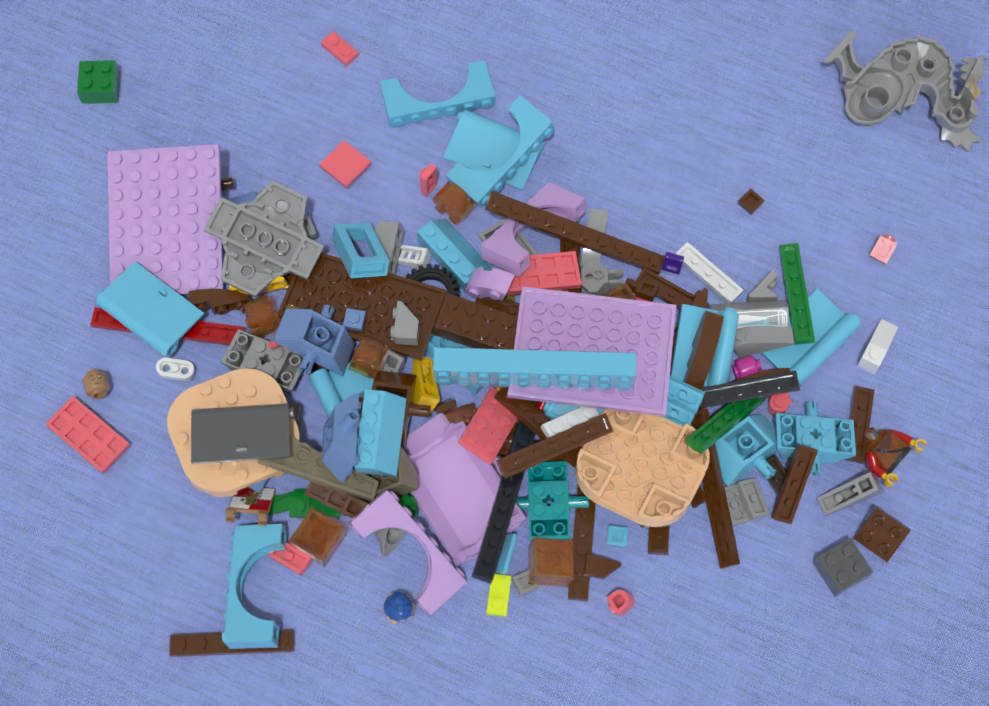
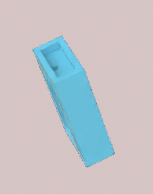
(355, 265)

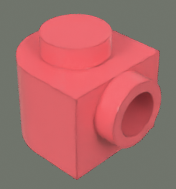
(779, 404)
(620, 602)

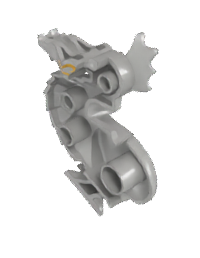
(899, 75)

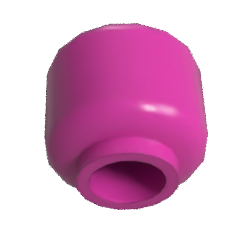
(746, 366)

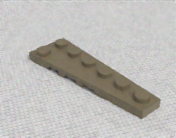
(308, 465)

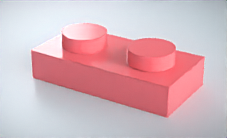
(339, 48)
(428, 179)
(292, 559)

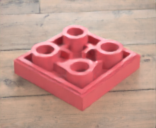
(345, 164)

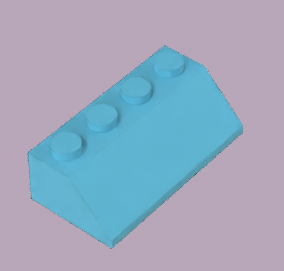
(451, 250)
(380, 433)

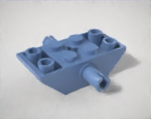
(315, 339)
(341, 437)

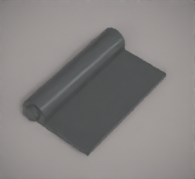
(240, 433)

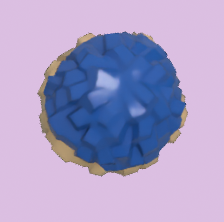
(398, 607)

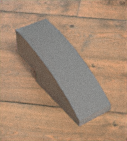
(596, 220)

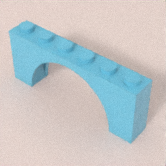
(404, 109)
(533, 130)
(249, 546)

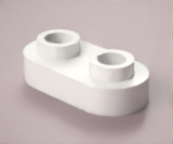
(176, 369)

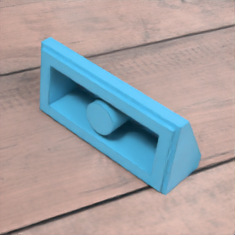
(506, 554)

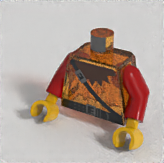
(887, 450)

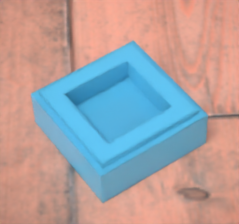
(617, 536)

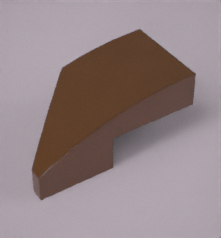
(599, 567)

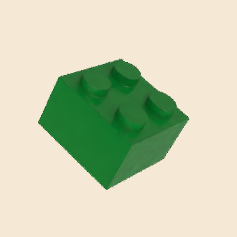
(98, 81)

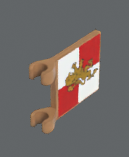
(251, 502)

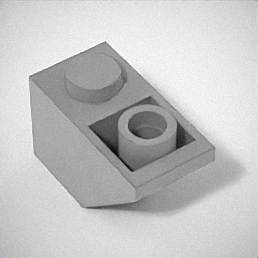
(406, 326)

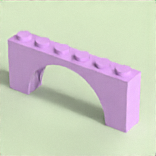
(502, 247)
(441, 578)

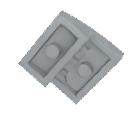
(745, 502)

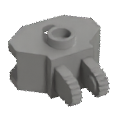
(598, 279)

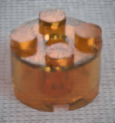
(453, 202)
(260, 317)
(368, 356)

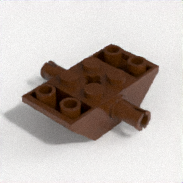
(403, 386)

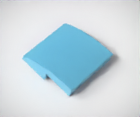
(682, 402)

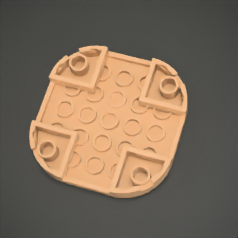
(231, 389)
(642, 468)

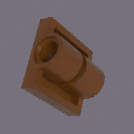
(882, 534)

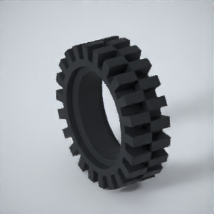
(437, 274)

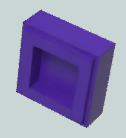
(672, 263)

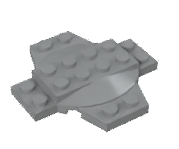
(264, 238)

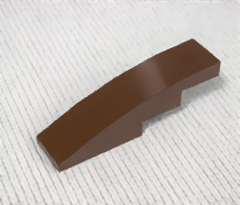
(704, 348)
(335, 499)

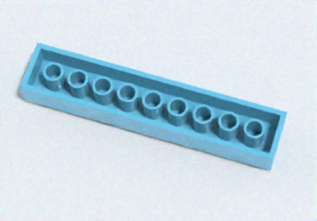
(534, 368)

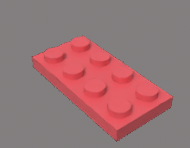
(549, 272)
(487, 428)
(87, 434)

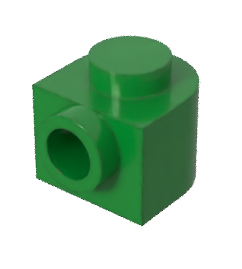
(410, 503)

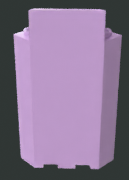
(454, 487)

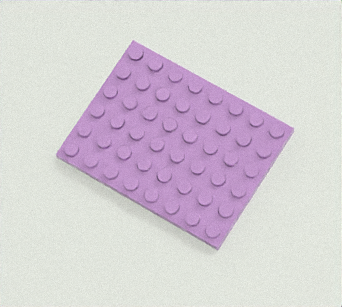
(160, 213)
(599, 324)

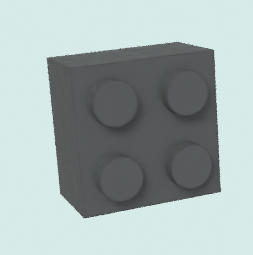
(842, 567)

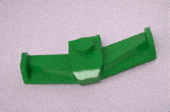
(299, 505)

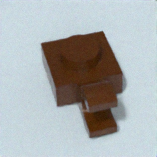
(644, 289)

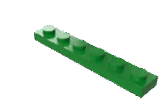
(797, 294)
(721, 424)

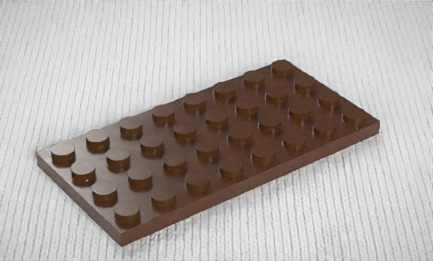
(376, 295)

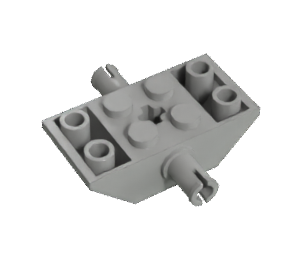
(252, 352)

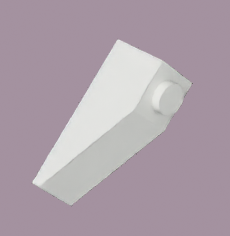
(877, 346)

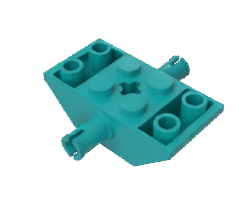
(550, 483)

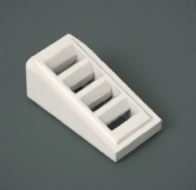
(422, 256)

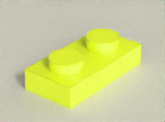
(499, 596)

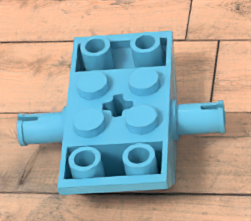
(830, 436)
(747, 448)

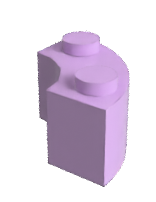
(489, 283)

